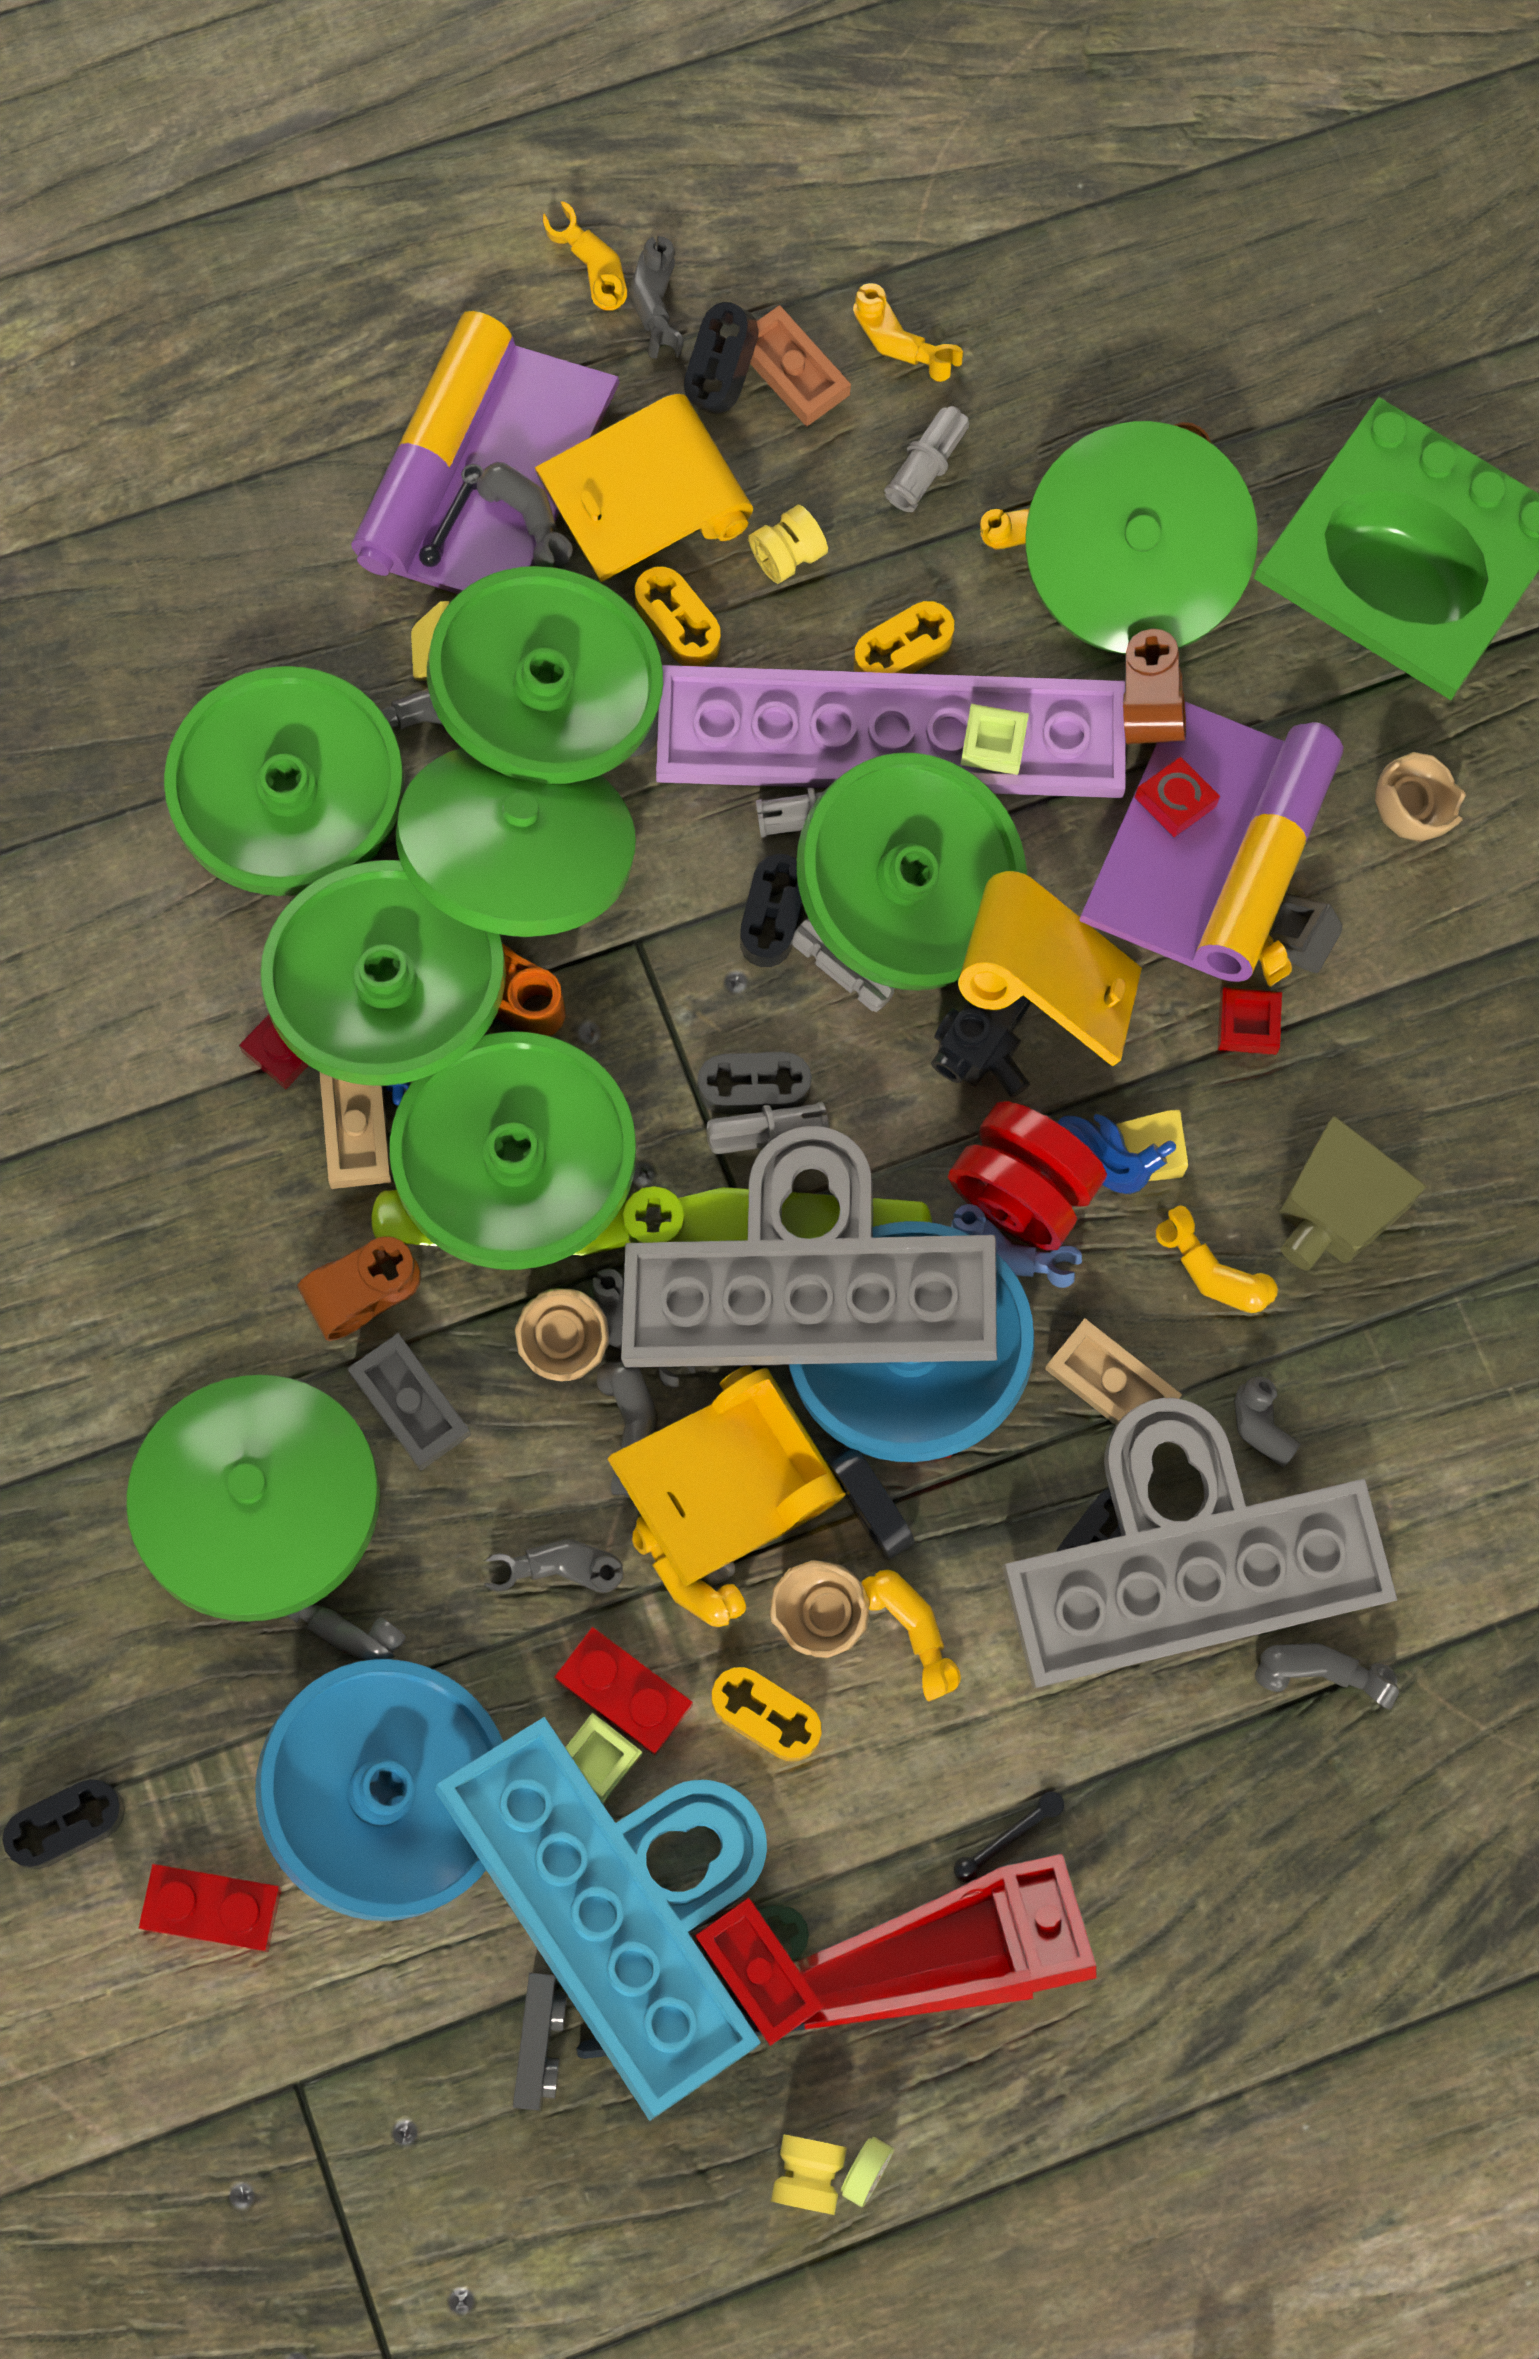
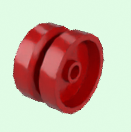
(1028, 1175)

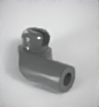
(1256, 1421)

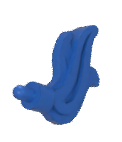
(1125, 1170)

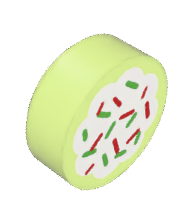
(866, 2171)

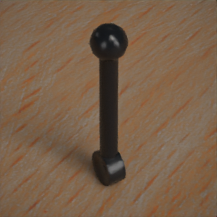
(430, 554)
(1049, 1806)

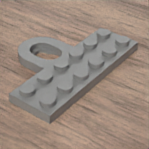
(813, 1297)
(1197, 1579)

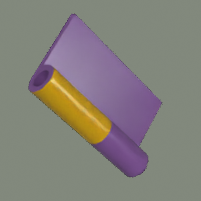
(478, 409)
(1223, 878)

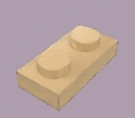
(355, 1133)
(1106, 1373)

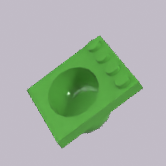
(1410, 548)

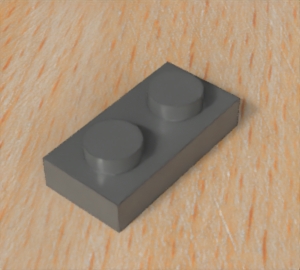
(409, 1401)
(536, 2071)

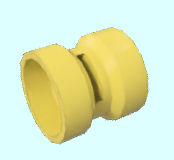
(788, 544)
(808, 2174)

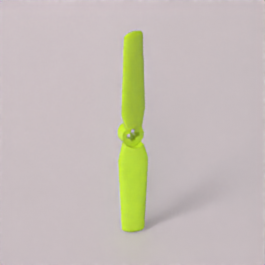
(699, 1217)

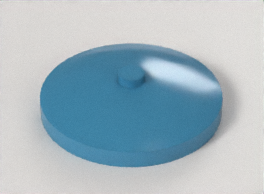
(925, 1406)
(354, 1784)

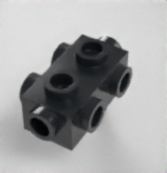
(981, 1042)

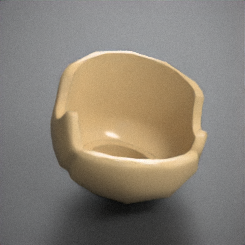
(1418, 797)
(562, 1334)
(820, 1608)

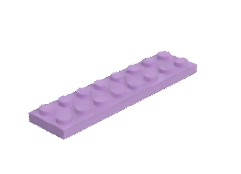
(821, 724)

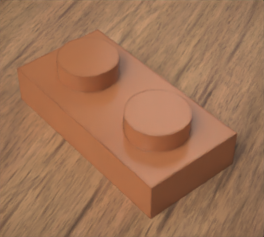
(797, 367)

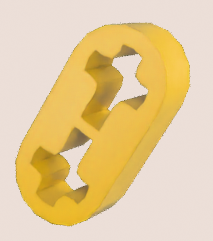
(687, 610)
(897, 634)
(775, 1701)

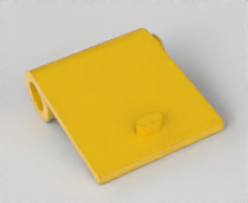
(650, 483)
(1041, 950)
(733, 1472)

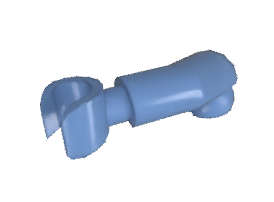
(1020, 1258)

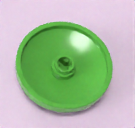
(1141, 535)
(544, 675)
(283, 779)
(512, 849)
(901, 866)
(378, 978)
(514, 1152)
(253, 1498)

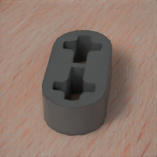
(753, 1069)

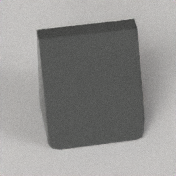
(1306, 931)

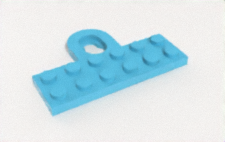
(600, 1915)

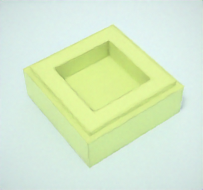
(994, 739)
(602, 1755)

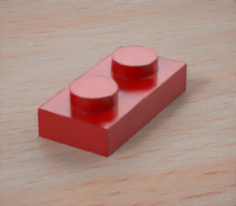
(623, 1691)
(210, 1907)
(759, 1971)

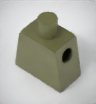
(1344, 1197)

